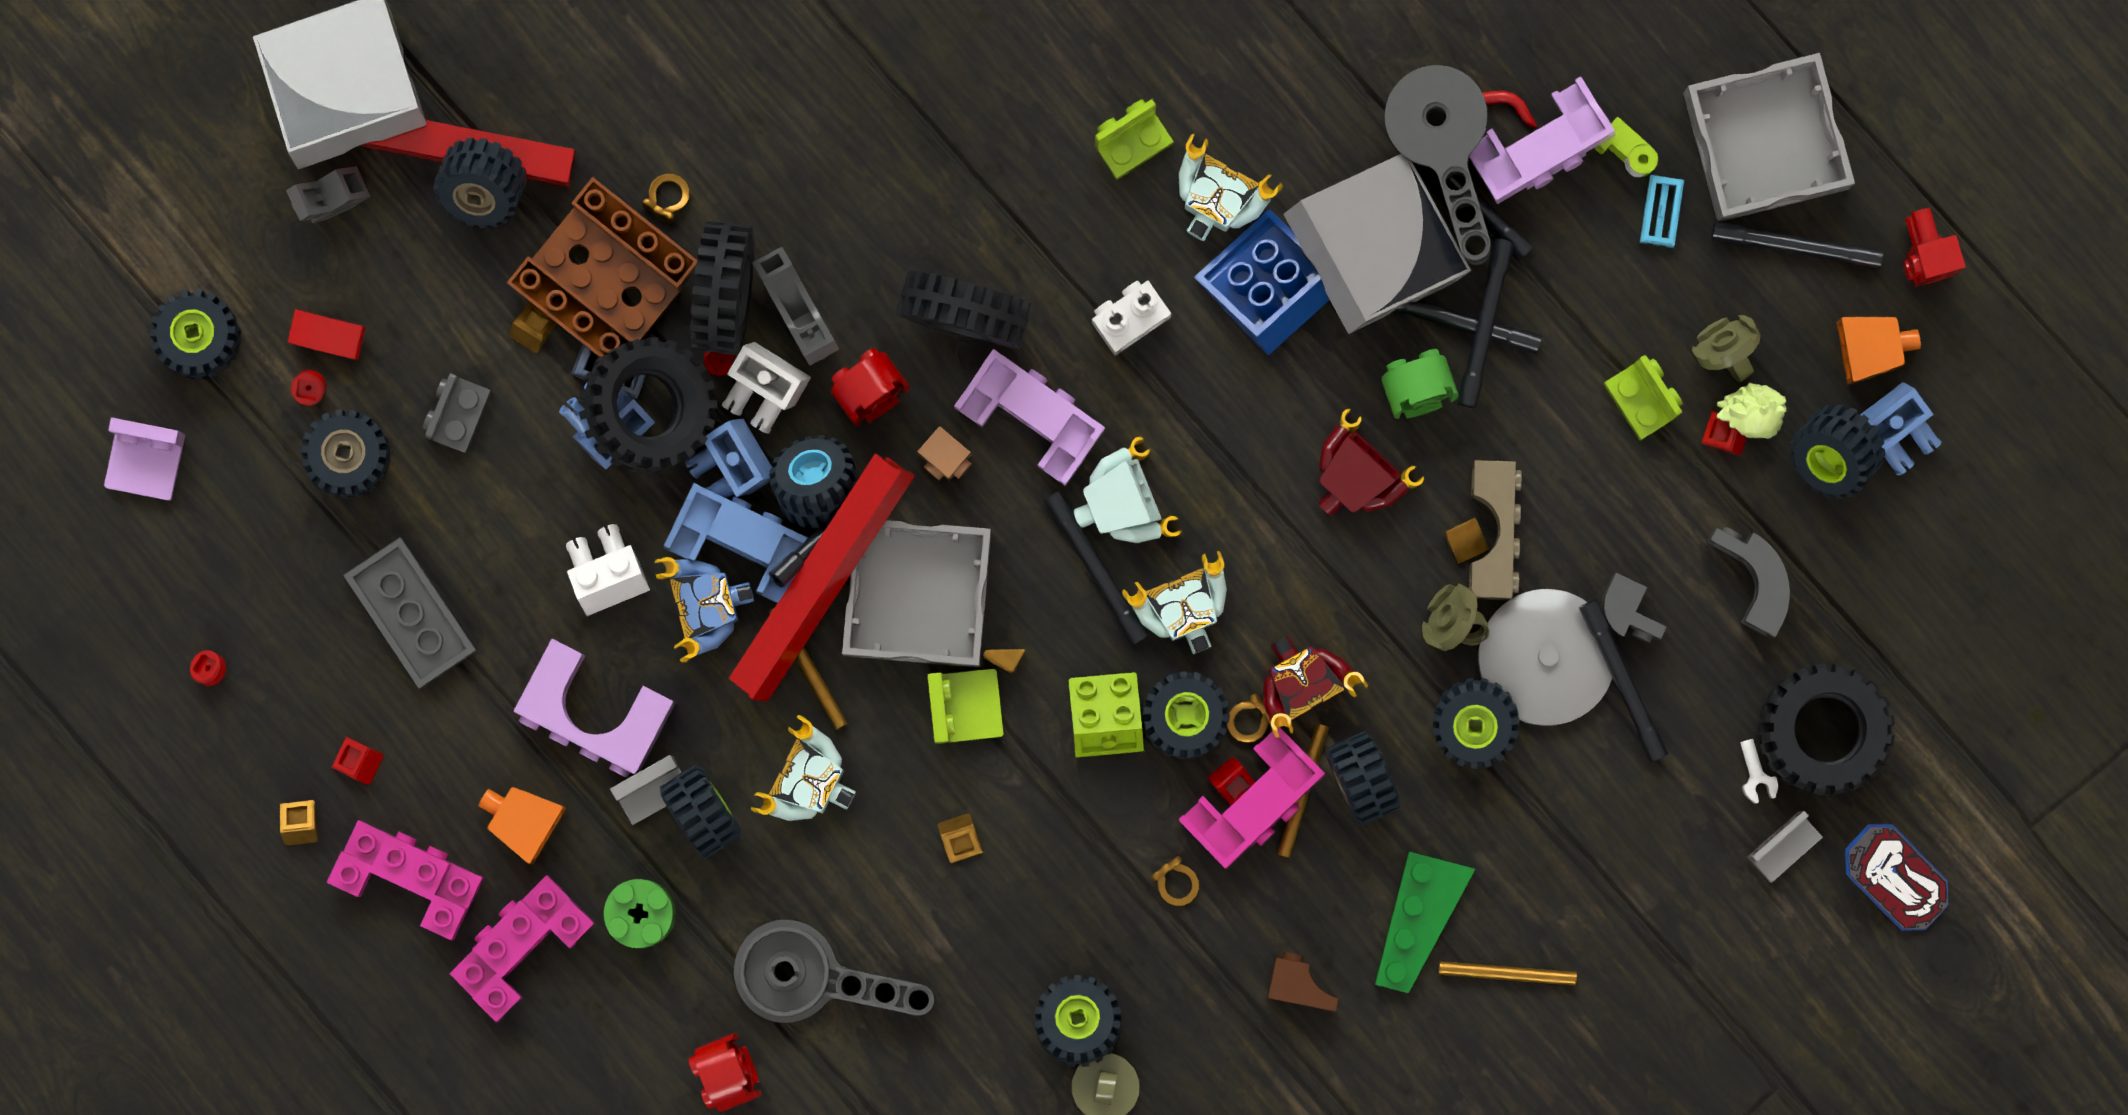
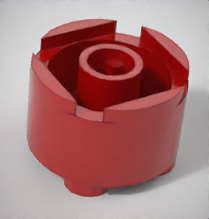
(868, 387)
(725, 1073)

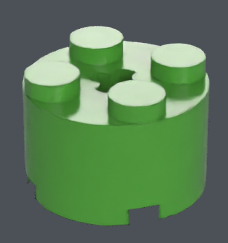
(1419, 384)
(655, 901)

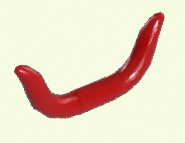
(1514, 101)

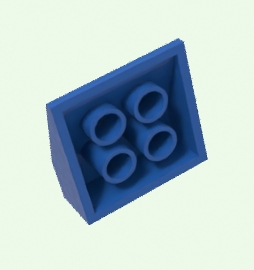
(1265, 282)

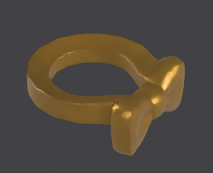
(668, 213)
(1255, 702)
(1160, 877)

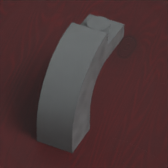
(795, 306)
(1768, 575)

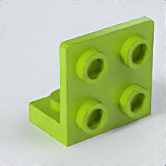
(1132, 138)
(1644, 397)
(965, 706)
(1106, 714)

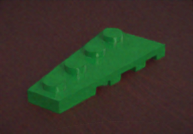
(1420, 913)

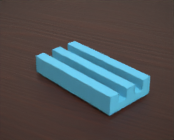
(1657, 238)

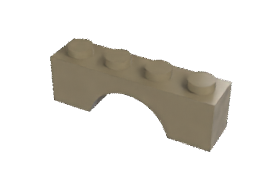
(1495, 487)

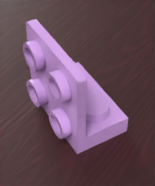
(144, 459)

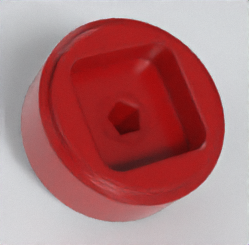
(718, 363)
(308, 387)
(208, 668)

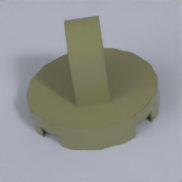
(1728, 346)
(1452, 619)
(1106, 1086)

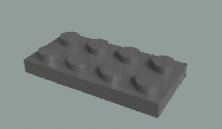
(410, 613)

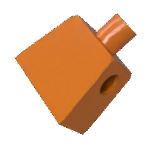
(1873, 346)
(522, 820)

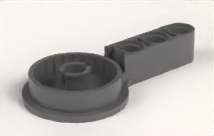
(1443, 146)
(816, 975)

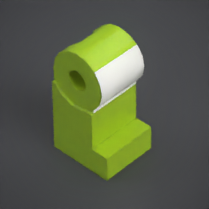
(1633, 150)

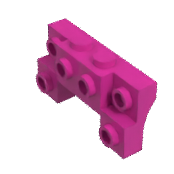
(1260, 806)
(412, 868)
(512, 939)

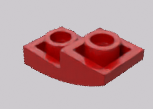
(326, 334)

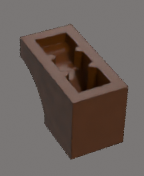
(1293, 984)

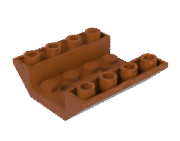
(622, 256)

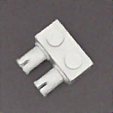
(1130, 317)
(768, 376)
(608, 578)

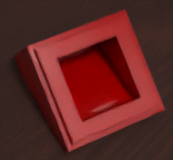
(1722, 436)
(357, 761)
(1231, 780)

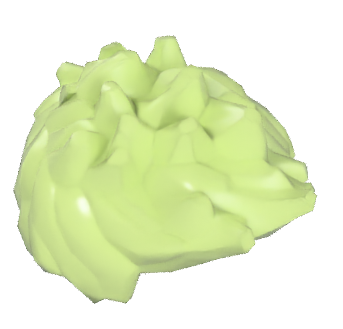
(1754, 411)

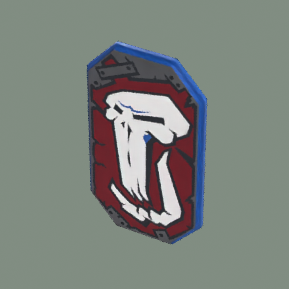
(1896, 877)

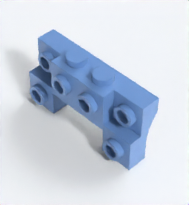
(736, 529)

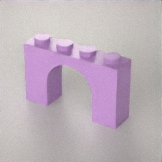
(545, 705)

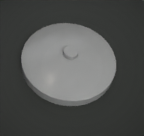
(1544, 657)

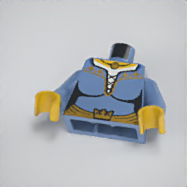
(704, 603)

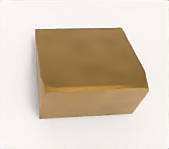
(532, 328)
(1466, 540)
(1005, 659)
(298, 822)
(959, 838)

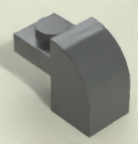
(329, 195)
(1620, 607)

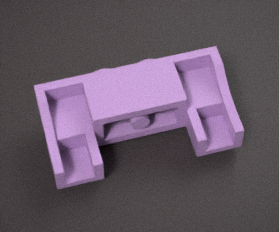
(1546, 150)
(1038, 407)

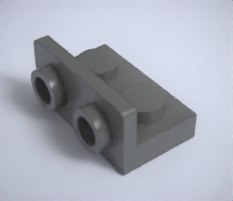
(456, 413)

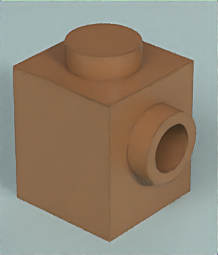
(944, 455)

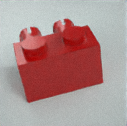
(1932, 255)

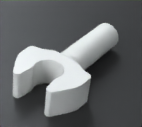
(1756, 773)

